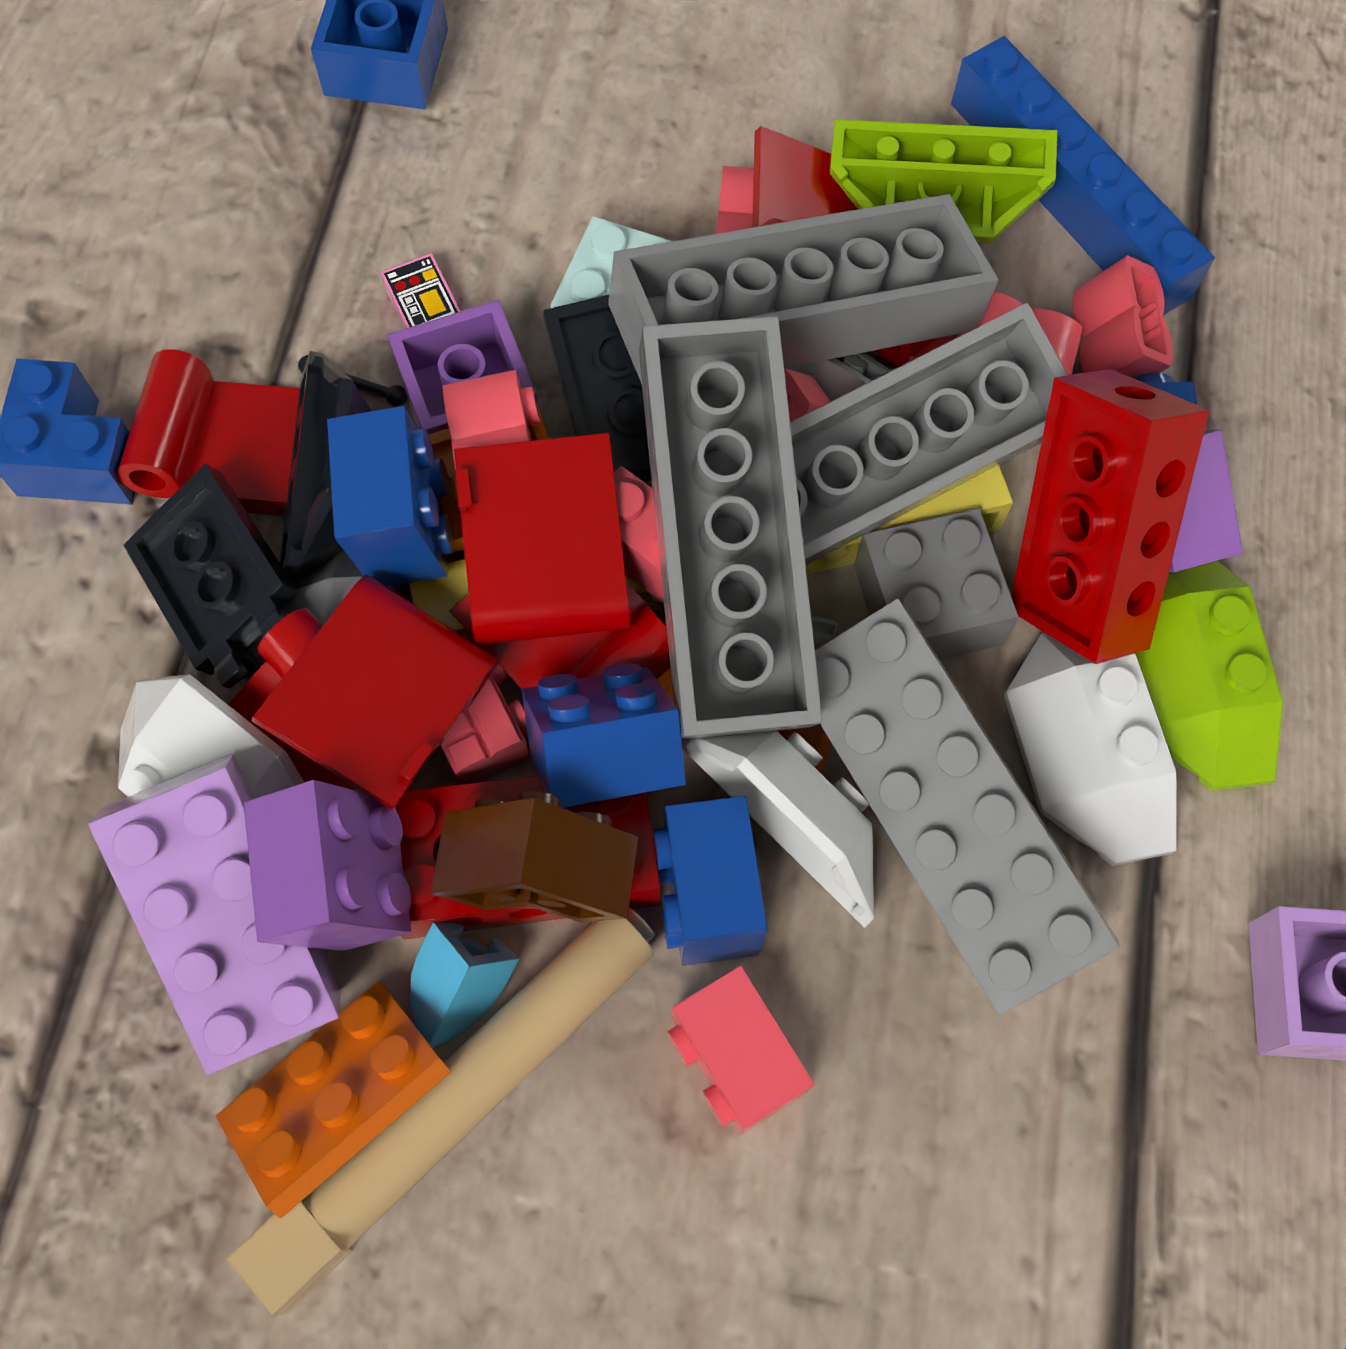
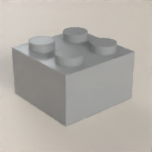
(944, 578)

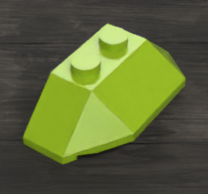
(986, 170)
(1214, 680)

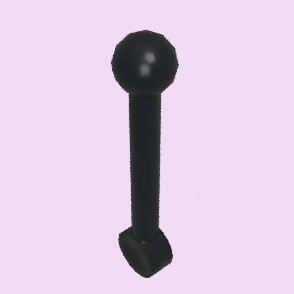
(394, 395)

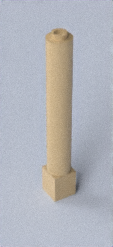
(304, 1246)

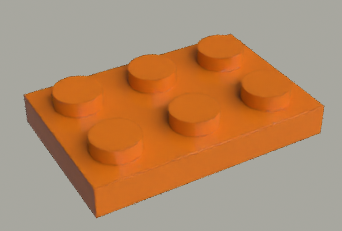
(330, 1098)

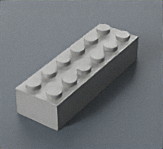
(831, 279)
(922, 430)
(729, 527)
(955, 811)

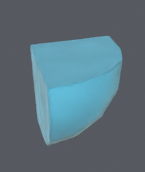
(456, 981)

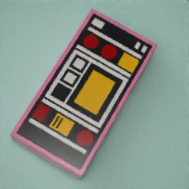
(419, 291)

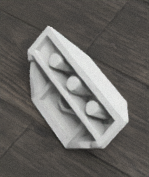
(183, 725)
(1095, 751)
(798, 808)

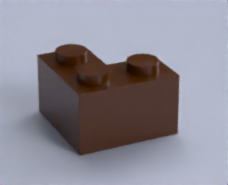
(536, 858)

